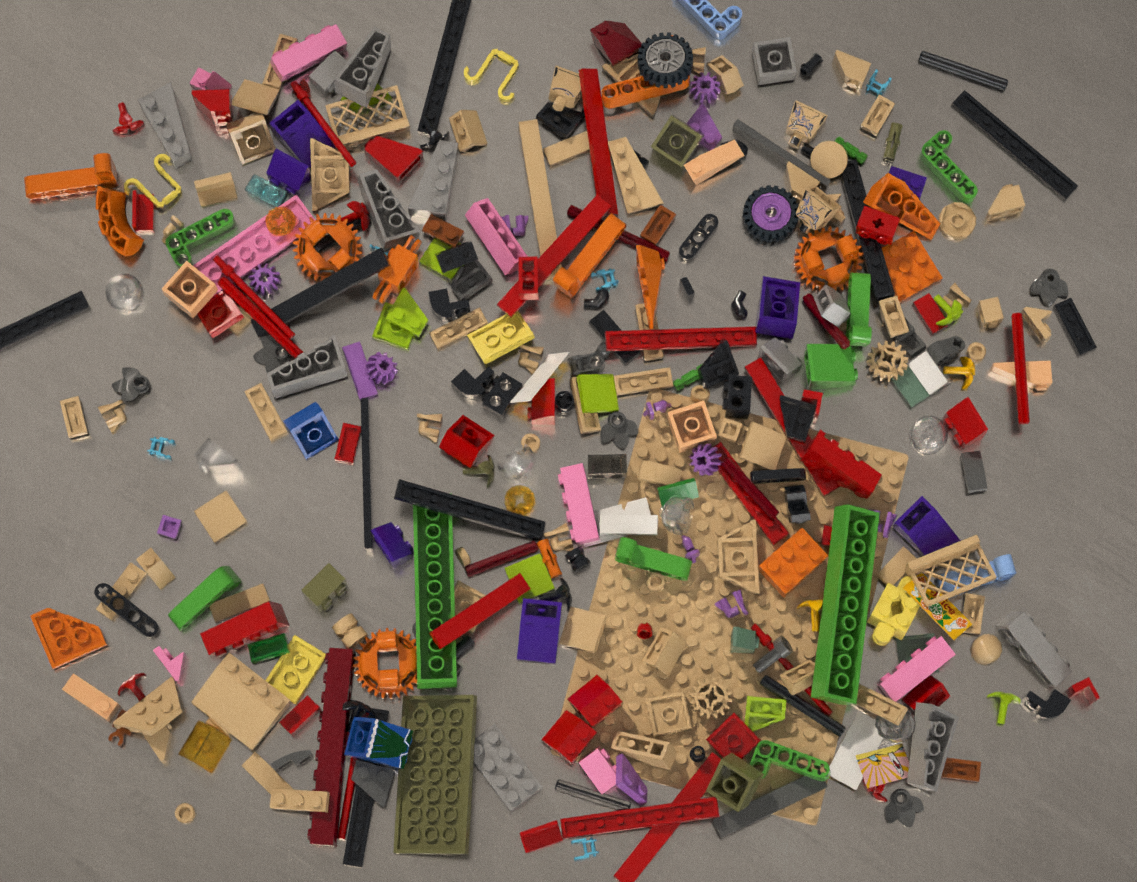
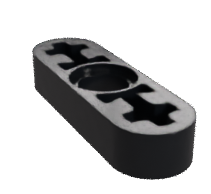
(694, 251)
(778, 475)

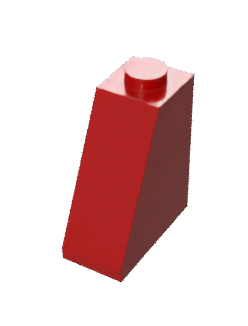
(393, 157)

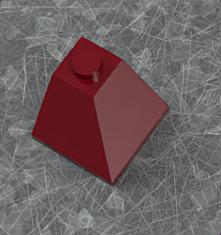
(615, 41)

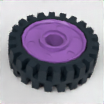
(768, 227)

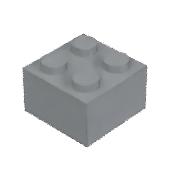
(774, 61)

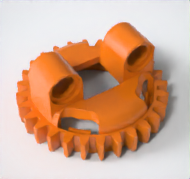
(314, 233)
(812, 265)
(388, 680)

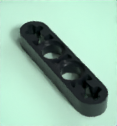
(128, 606)

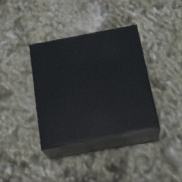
(686, 288)

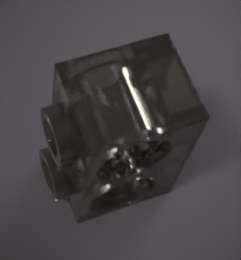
(607, 466)

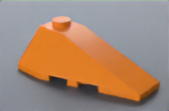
(897, 199)
(650, 276)

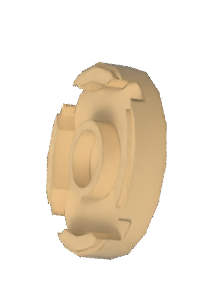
(829, 159)
(957, 220)

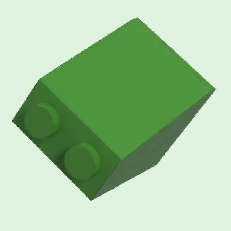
(829, 366)

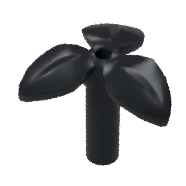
(434, 135)
(561, 592)
(357, 707)

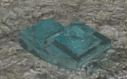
(266, 192)

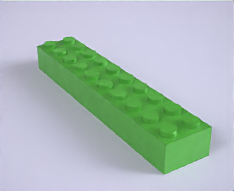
(433, 596)
(845, 605)

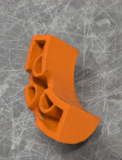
(114, 222)

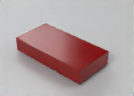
(929, 313)
(348, 443)

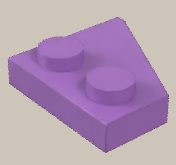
(704, 124)
(629, 780)

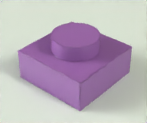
(169, 527)

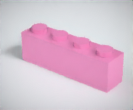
(308, 52)
(495, 235)
(579, 504)
(917, 669)

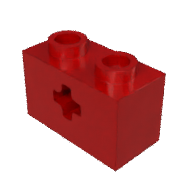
(870, 219)
(528, 278)

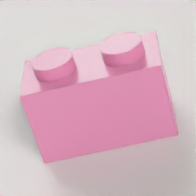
(599, 769)

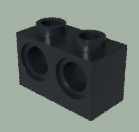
(456, 256)
(502, 395)
(740, 397)

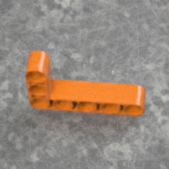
(637, 92)
(73, 180)
(573, 278)

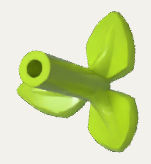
(953, 312)
(1006, 698)

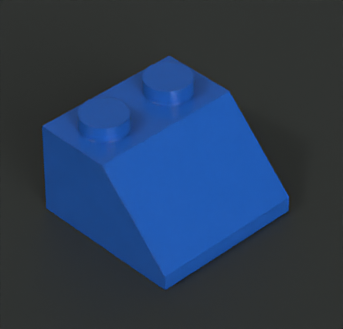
(311, 430)

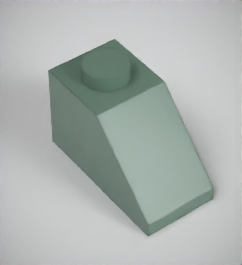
(743, 641)

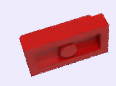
(142, 213)
(813, 398)
(1087, 688)
(928, 691)
(300, 716)
(541, 836)

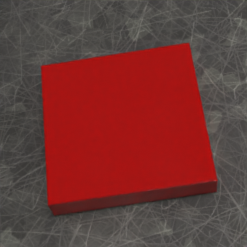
(219, 314)
(733, 737)

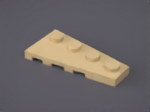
(633, 180)

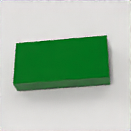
(684, 488)
(268, 648)

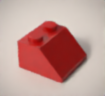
(215, 105)
(543, 405)
(965, 423)
(466, 441)
(595, 701)
(569, 736)

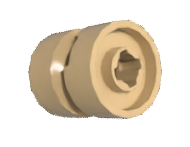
(348, 629)

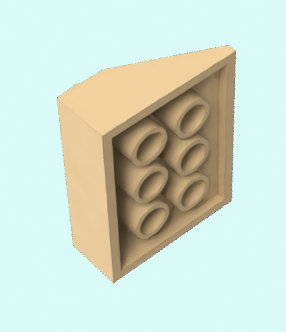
(241, 701)

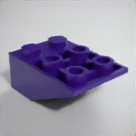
(295, 129)
(925, 528)
(539, 630)

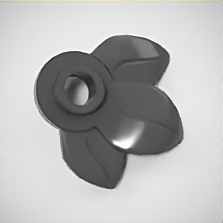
(1049, 290)
(269, 354)
(129, 384)
(620, 432)
(904, 810)

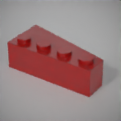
(840, 466)
(244, 628)

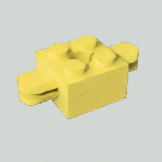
(893, 613)

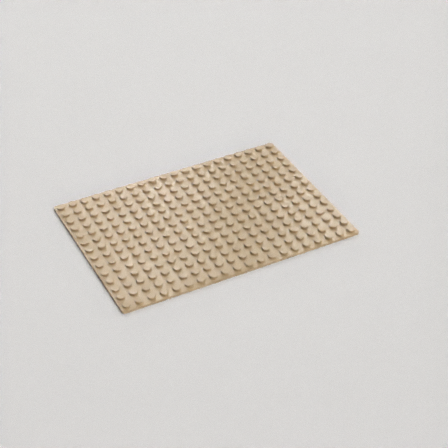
(691, 610)

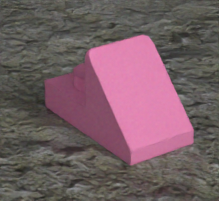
(208, 81)
(175, 665)

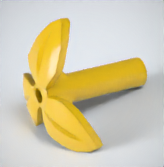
(968, 370)
(815, 606)

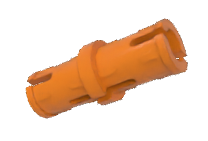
(549, 558)

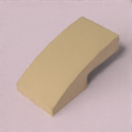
(733, 431)
(658, 473)
(895, 567)

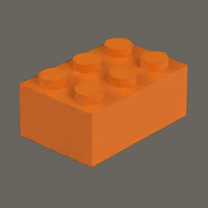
(792, 562)

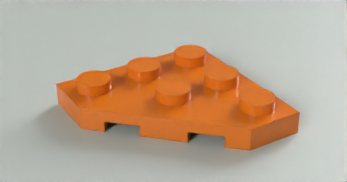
(66, 636)

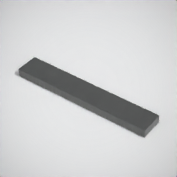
(777, 152)
(768, 804)

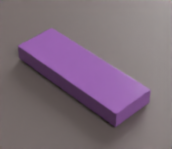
(356, 363)

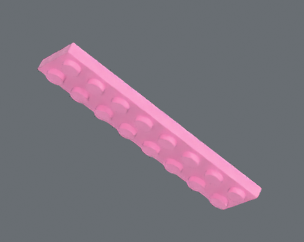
(254, 245)

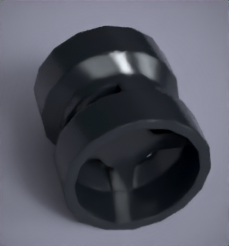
(564, 398)
(577, 559)

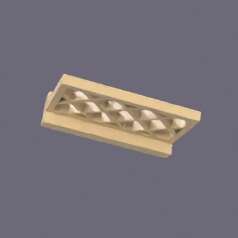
(383, 130)
(946, 555)

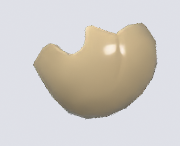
(986, 649)

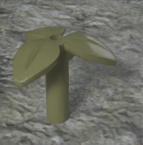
(484, 467)

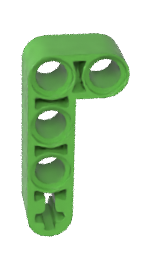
(951, 170)
(202, 235)
(858, 304)
(652, 560)
(203, 596)
(791, 763)

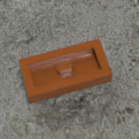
(657, 225)
(442, 231)
(961, 770)

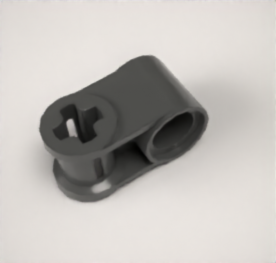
(946, 350)
(584, 364)

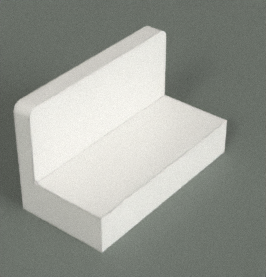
(929, 373)

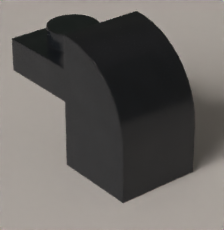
(444, 309)
(472, 388)
(796, 504)
(1048, 709)

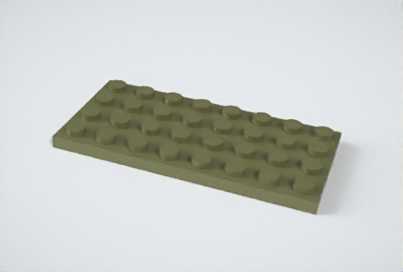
(438, 775)

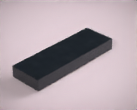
(603, 322)
(1075, 327)

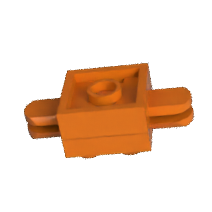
(402, 267)

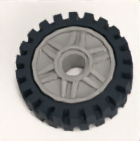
(665, 72)

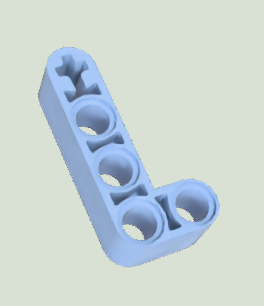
(716, 20)
(1002, 567)

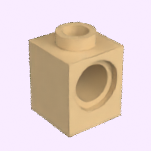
(990, 312)

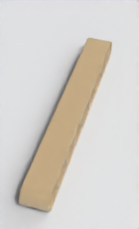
(538, 186)

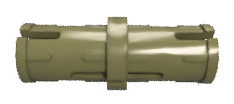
(895, 130)

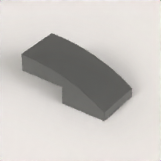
(911, 342)
(974, 471)
(297, 757)

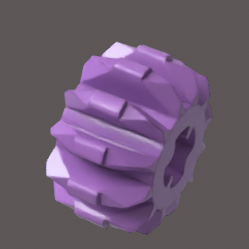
(705, 81)
(270, 274)
(374, 367)
(711, 457)

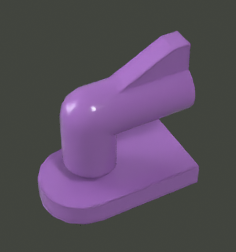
(520, 223)
(661, 406)
(889, 521)
(688, 545)
(730, 612)

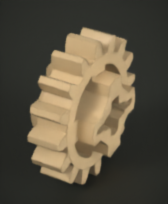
(891, 354)
(720, 699)

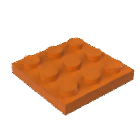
(909, 266)

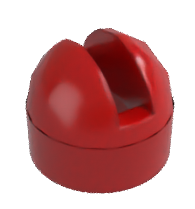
(644, 631)

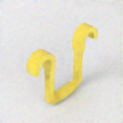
(506, 57)
(166, 200)

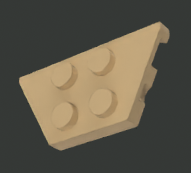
(627, 70)
(328, 175)
(739, 557)
(153, 710)

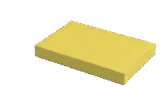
(500, 337)
(296, 669)

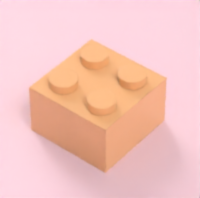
(189, 289)
(691, 426)

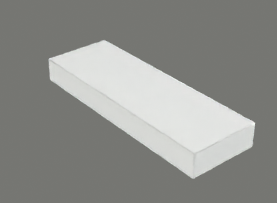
(628, 525)

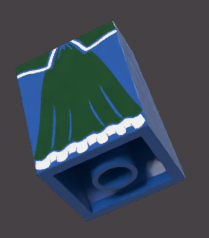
(379, 742)

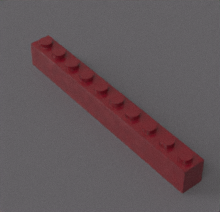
(332, 744)

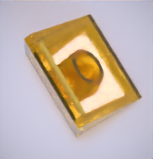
(205, 746)

